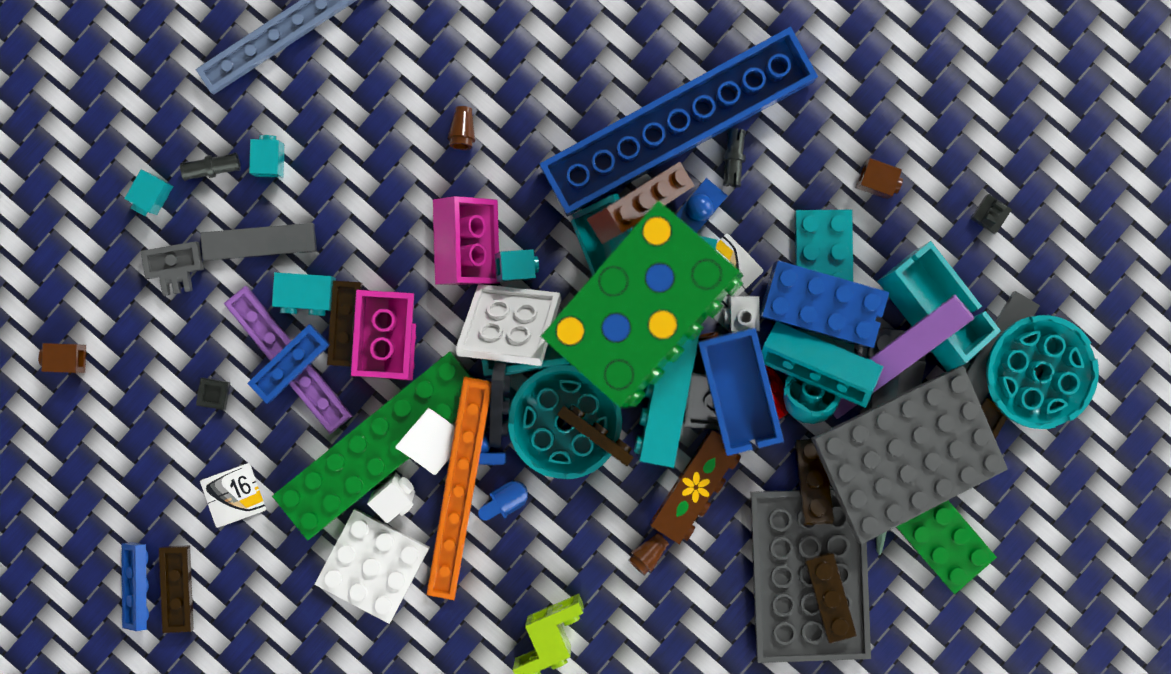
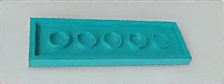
(825, 246)

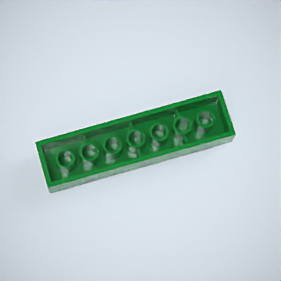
(370, 449)

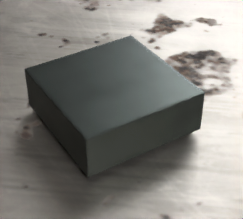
(213, 393)

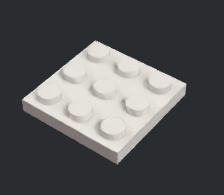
(508, 324)
(372, 565)

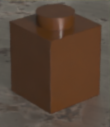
(879, 179)
(62, 358)

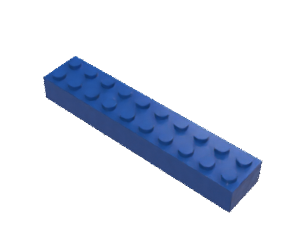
(678, 121)

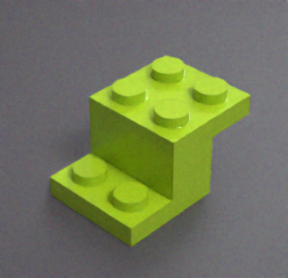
(549, 636)

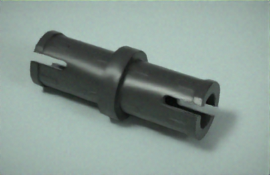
(734, 157)
(210, 166)

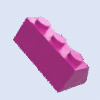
(465, 240)
(382, 334)

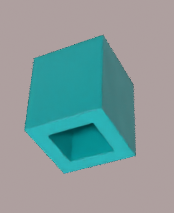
(267, 157)
(148, 193)
(516, 265)

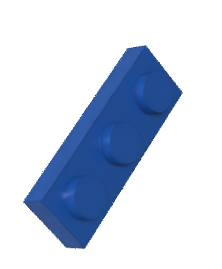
(288, 364)
(134, 586)

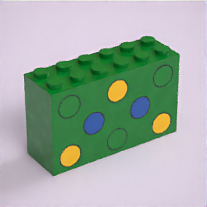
(643, 306)

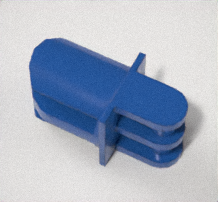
(504, 500)

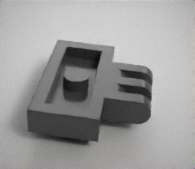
(173, 265)

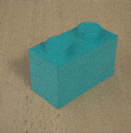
(302, 292)

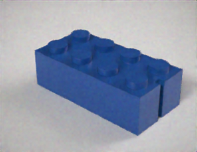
(823, 304)
(740, 391)

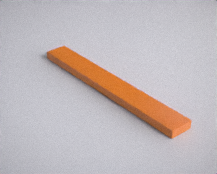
(459, 488)

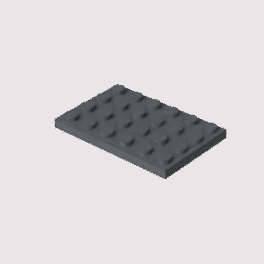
(909, 454)
(784, 601)

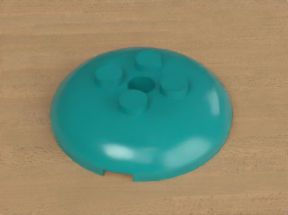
(1067, 375)
(535, 426)

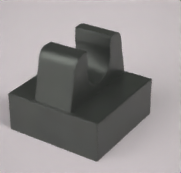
(991, 213)

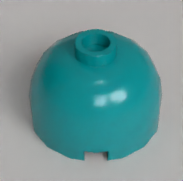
(808, 402)

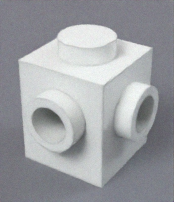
(742, 313)
(392, 497)

